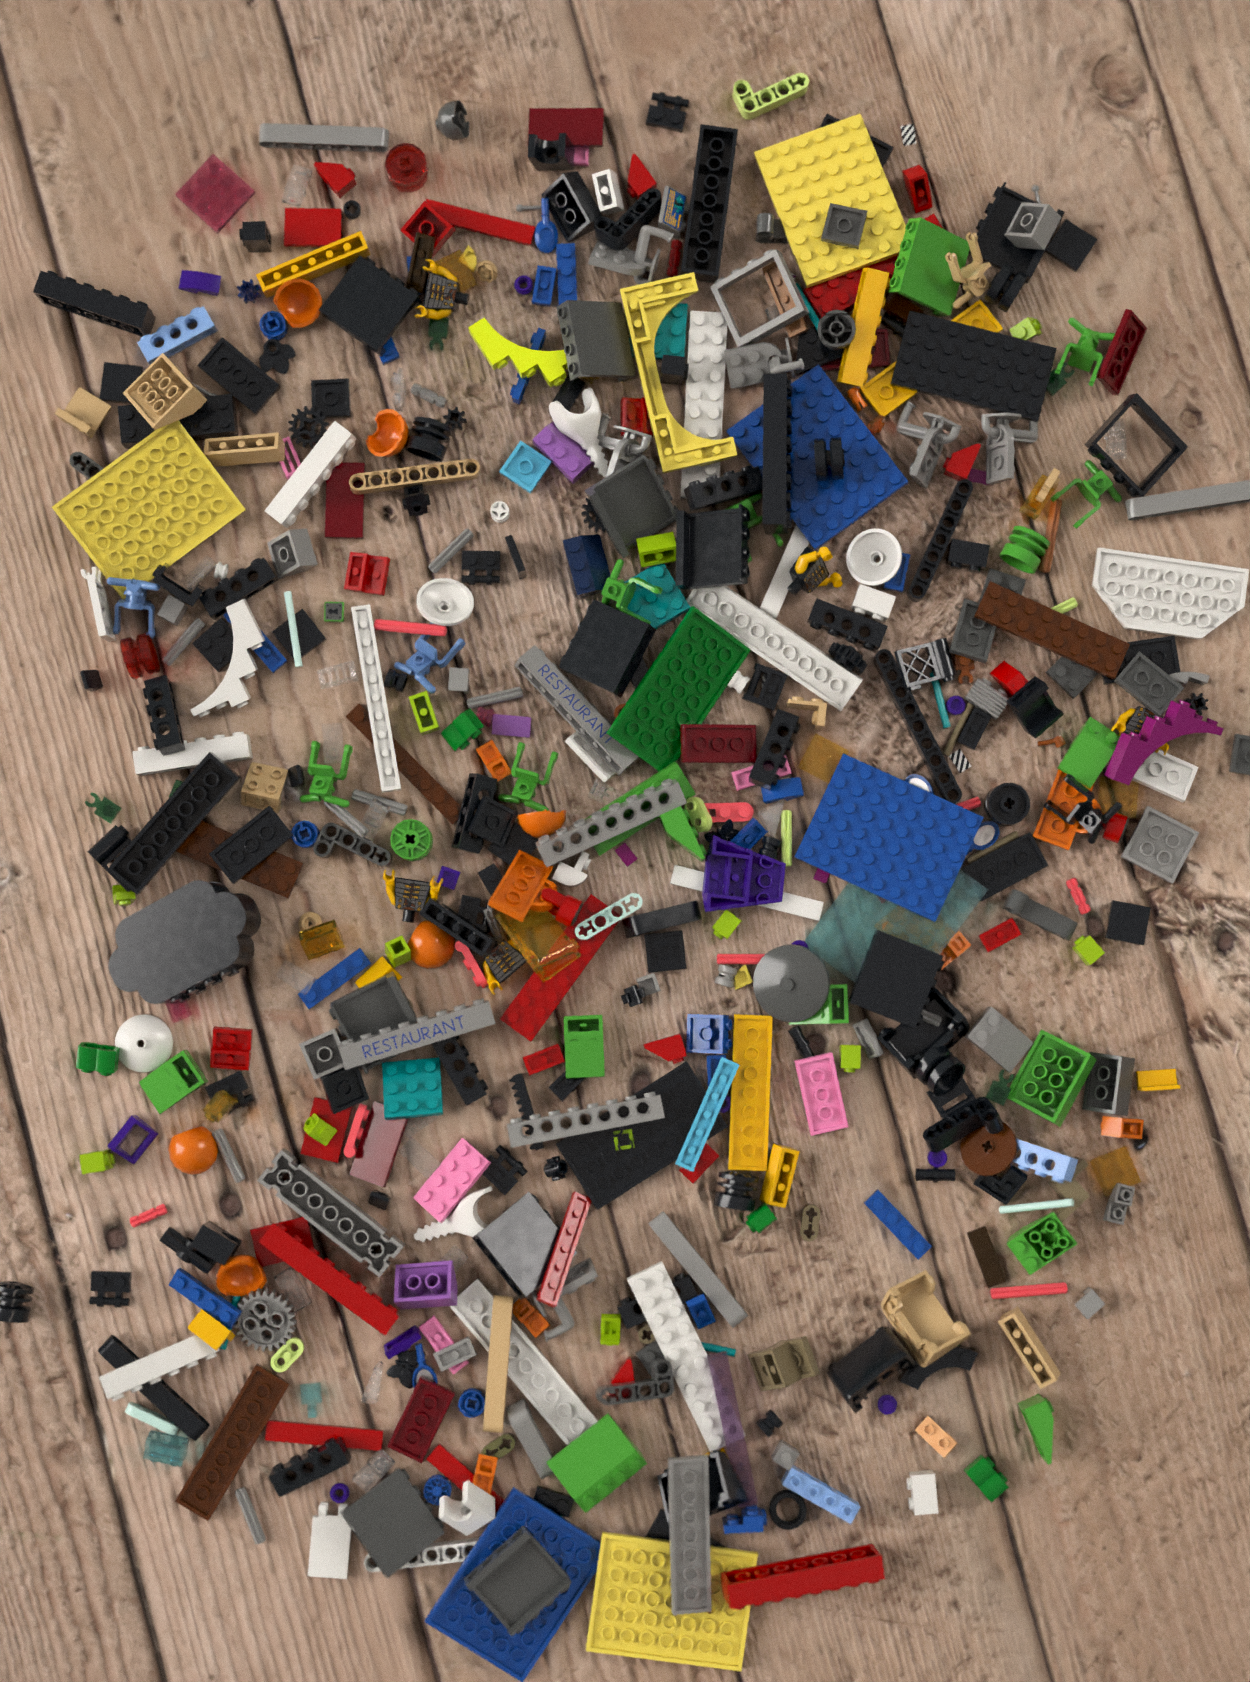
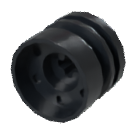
(430, 435)
(736, 1191)
(11, 1302)

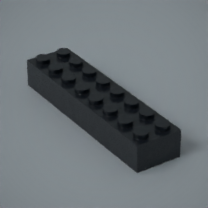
(709, 202)
(776, 461)
(174, 823)

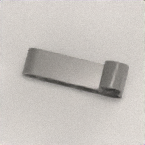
(530, 1437)

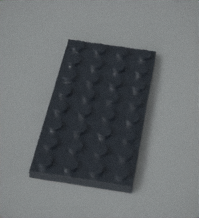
(973, 366)
(657, 1142)

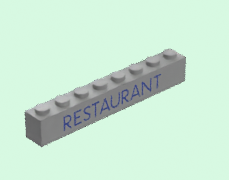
(574, 708)
(416, 1034)

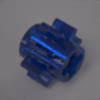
(251, 296)

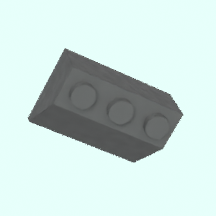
(1109, 1084)

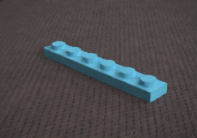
(707, 1114)

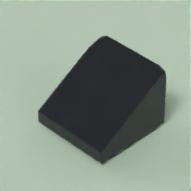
(91, 680)
(296, 776)
(379, 1200)

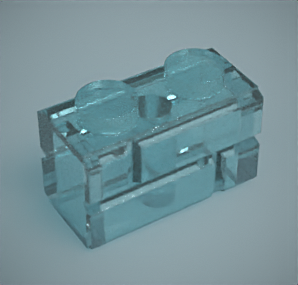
(166, 1448)

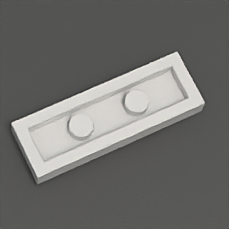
(590, 757)

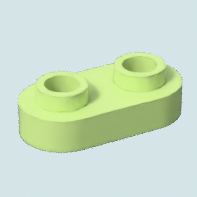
(698, 813)
(288, 1354)

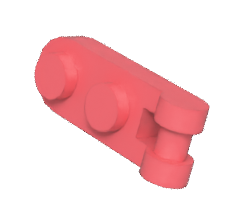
(735, 811)
(471, 963)
(356, 1131)

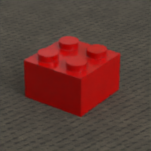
(429, 222)

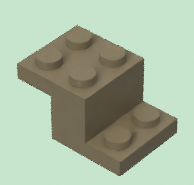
(1070, 1190)
(783, 1363)

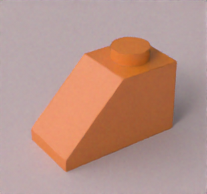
(1122, 1127)

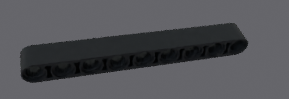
(917, 716)

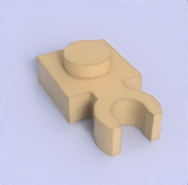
(1051, 481)

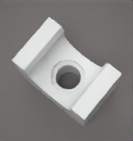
(469, 1514)

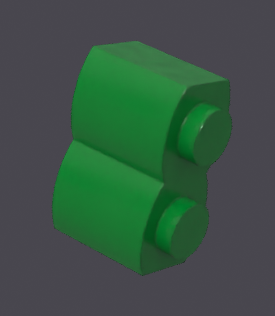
(462, 730)
(97, 1058)
(760, 1218)
(986, 1478)

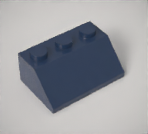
(587, 564)

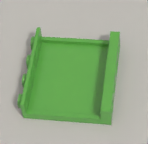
(922, 269)

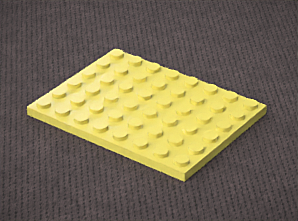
(838, 168)
(149, 506)
(634, 1607)

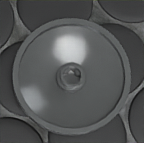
(791, 983)

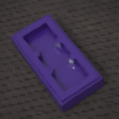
(402, 1342)

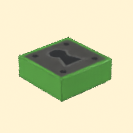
(334, 611)

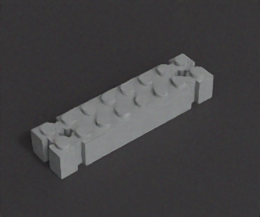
(331, 1212)

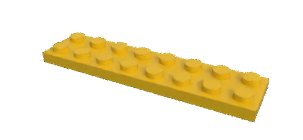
(887, 398)
(750, 1093)

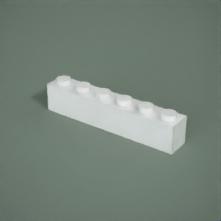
(311, 474)
(228, 749)
(154, 1366)

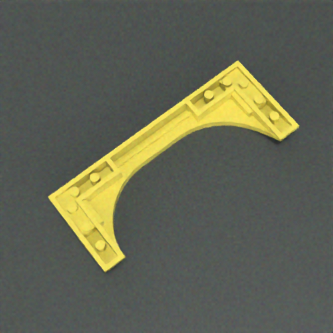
(644, 311)

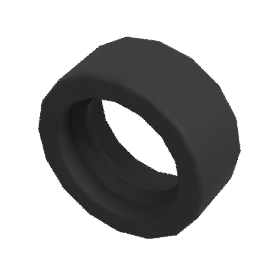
(787, 1525)

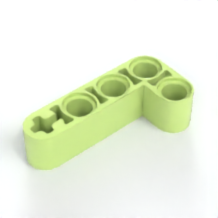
(771, 92)

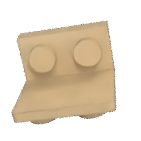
(84, 412)
(815, 705)
(263, 786)

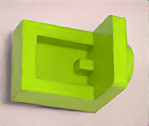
(1026, 329)
(121, 896)
(319, 1129)
(610, 1329)

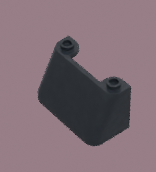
(912, 1044)
(869, 1366)
(724, 1485)

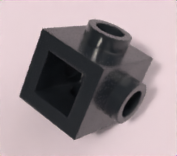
(415, 500)

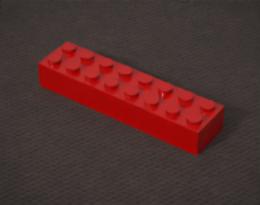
(842, 291)
(539, 999)
(329, 1279)
(802, 1576)

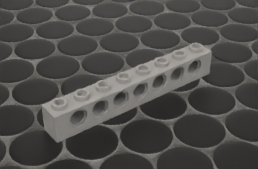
(621, 824)
(654, 1112)

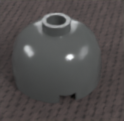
(452, 121)
(836, 329)

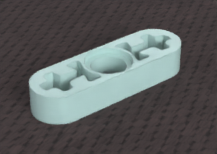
(151, 1418)

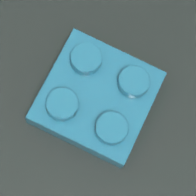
(525, 467)

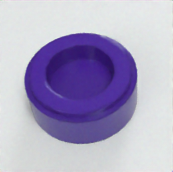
(955, 705)
(937, 1159)

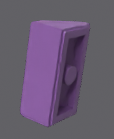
(511, 725)

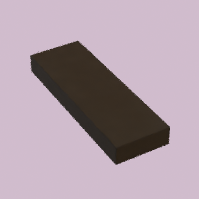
(422, 250)
(986, 1256)

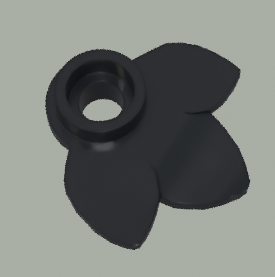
(278, 358)

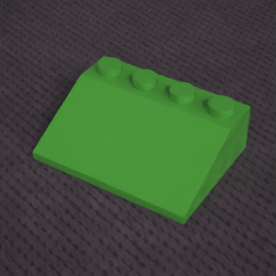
(1051, 1078)
(597, 1462)

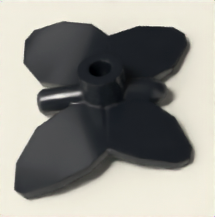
(725, 833)
(403, 1367)

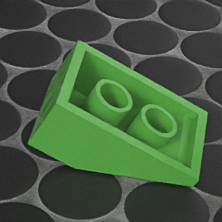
(1089, 752)
(1039, 1419)

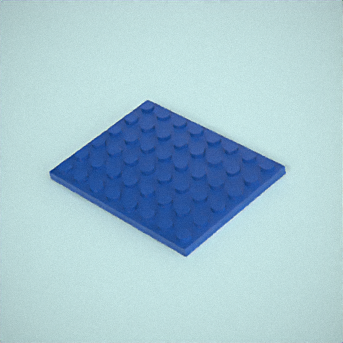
(831, 505)
(889, 837)
(473, 1625)

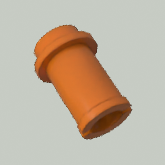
(856, 397)

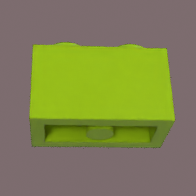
(656, 549)
(424, 713)
(97, 1161)

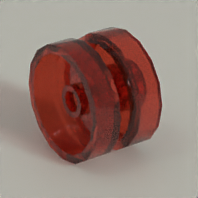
(406, 167)
(140, 655)

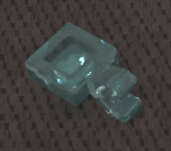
(311, 1395)

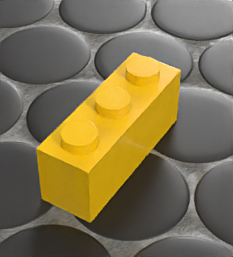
(779, 1175)

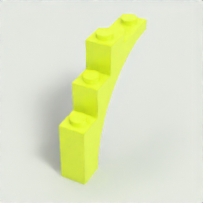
(526, 361)

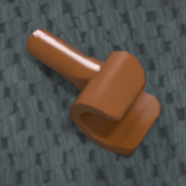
(1058, 741)

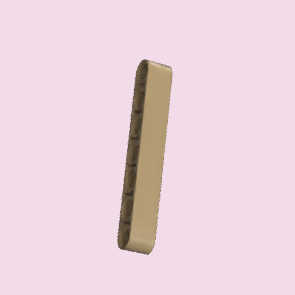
(422, 470)
(498, 1363)

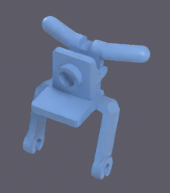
(135, 599)
(426, 657)

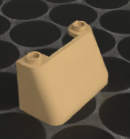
(922, 1319)

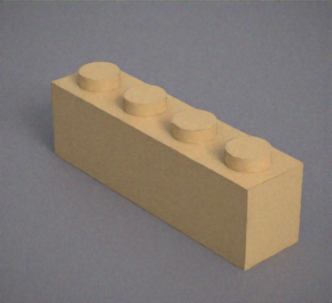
(245, 449)
(1029, 1347)

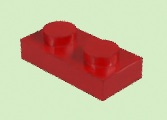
(999, 935)
(543, 1059)
(705, 1160)

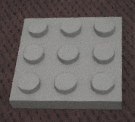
(1159, 844)

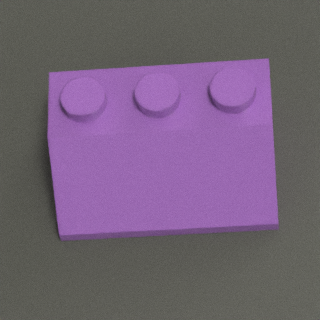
(563, 452)
(425, 1285)

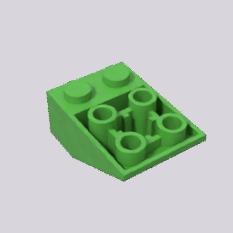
(678, 829)
(834, 1010)
(584, 1046)
(173, 1081)
(1040, 1242)

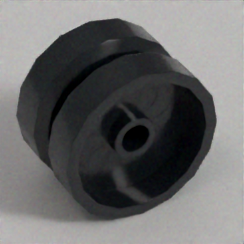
(1005, 287)
(829, 459)
(1018, 804)
(940, 1070)

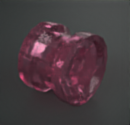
(485, 715)

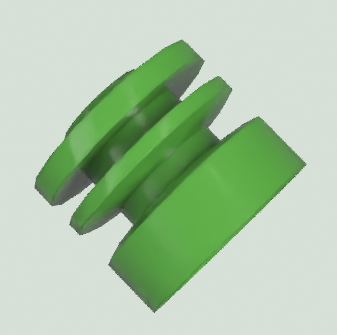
(1025, 549)
(423, 840)

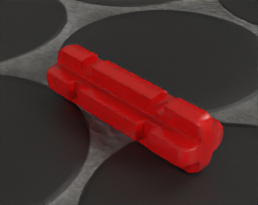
(674, 258)

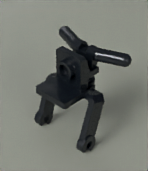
(1084, 813)

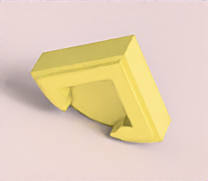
(470, 258)
(742, 978)

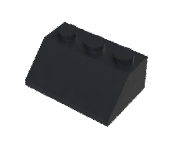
(573, 207)

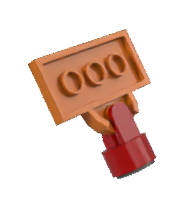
(1060, 833)
(527, 888)

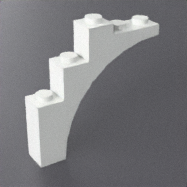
(232, 688)

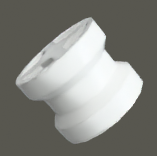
(499, 507)
(738, 682)

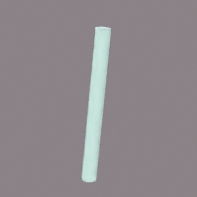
(293, 629)
(1036, 1206)

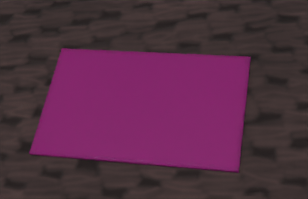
(977, 476)
(626, 854)
(821, 876)

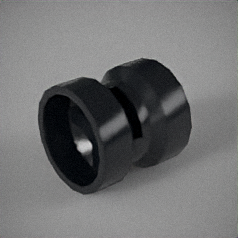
(395, 680)
(770, 847)
(767, 1424)

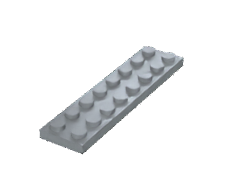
(689, 1534)

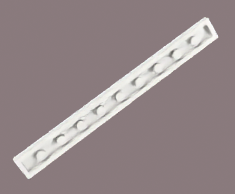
(376, 698)

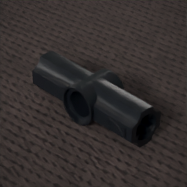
(185, 1252)

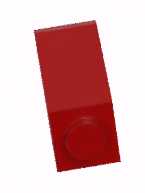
(336, 177)
(639, 179)
(917, 188)
(961, 462)
(1008, 678)
(668, 1048)
(624, 1374)

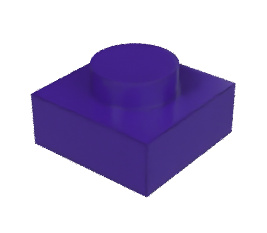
(449, 876)

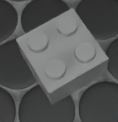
(1033, 226)
(323, 1053)

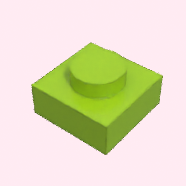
(630, 1137)

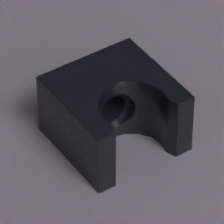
(541, 150)
(216, 1243)

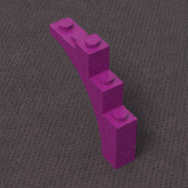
(1136, 748)

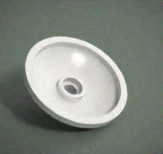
(863, 553)
(446, 595)
(156, 1038)

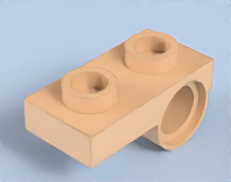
(936, 1436)

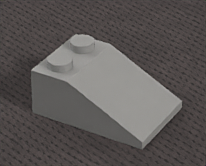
(999, 1039)

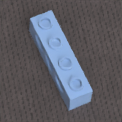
(188, 337)
(1064, 1165)
(820, 1494)

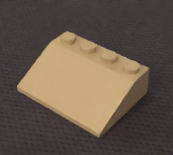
(164, 394)

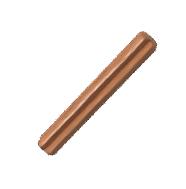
(1051, 534)

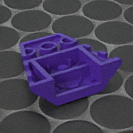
(740, 877)

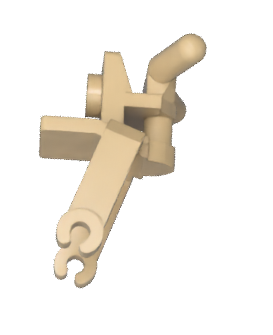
(971, 275)

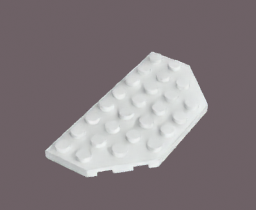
(1167, 592)

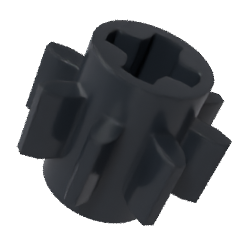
(455, 413)
(1201, 702)
(633, 995)
(555, 1168)

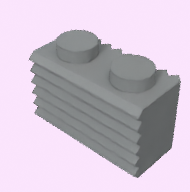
(987, 698)

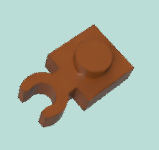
(964, 665)

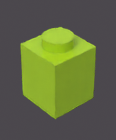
(725, 925)
(1087, 949)
(397, 951)
(850, 1057)

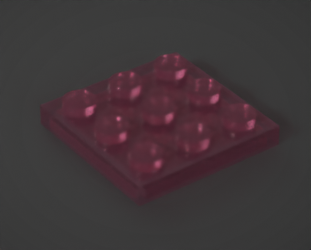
(215, 193)

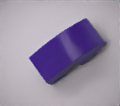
(199, 281)

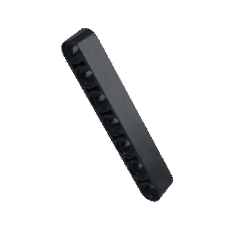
(940, 531)
(160, 1393)

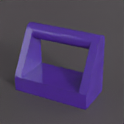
(124, 1132)

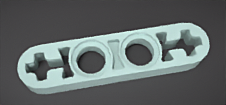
(610, 919)

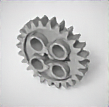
(256, 1333)

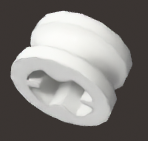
(221, 571)

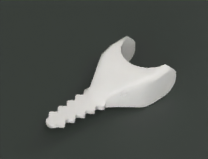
(582, 427)
(462, 1220)

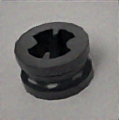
(355, 204)

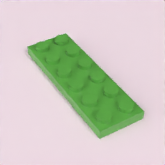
(672, 771)

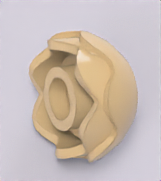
(487, 271)
(308, 917)

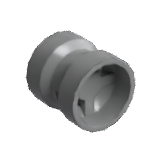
(726, 976)

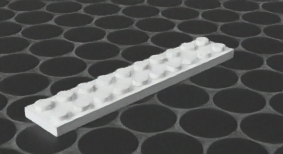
(705, 387)
(777, 644)
(680, 1347)
(527, 1367)

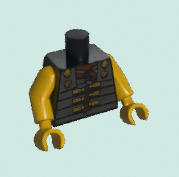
(441, 293)
(811, 572)
(1133, 720)
(410, 894)
(502, 963)

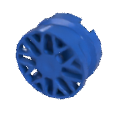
(273, 325)
(305, 834)
(472, 1402)
(437, 1487)

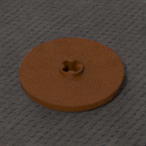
(995, 1159)

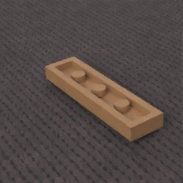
(783, 298)

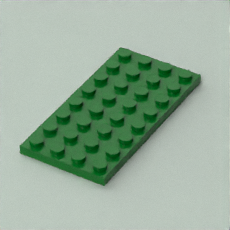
(678, 689)

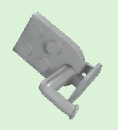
(630, 261)
(749, 363)
(932, 444)
(1000, 444)
(625, 449)
(578, 1275)

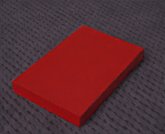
(312, 226)
(339, 1120)
(296, 1226)

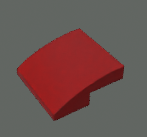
(635, 415)
(367, 573)
(231, 1048)

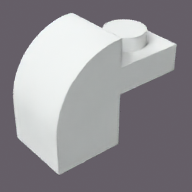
(572, 876)

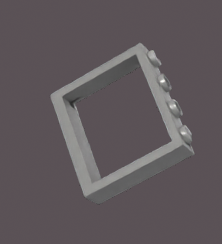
(775, 324)

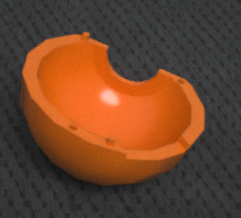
(298, 302)
(390, 434)
(542, 822)
(431, 945)
(193, 1150)
(240, 1276)

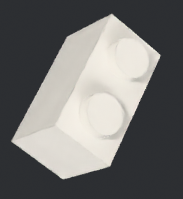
(608, 192)
(873, 603)
(923, 1492)

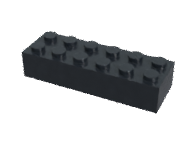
(94, 304)
(213, 420)

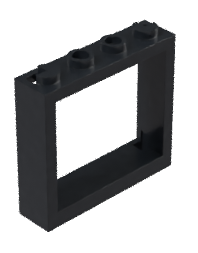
(1157, 425)

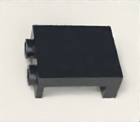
(174, 588)
(1034, 707)

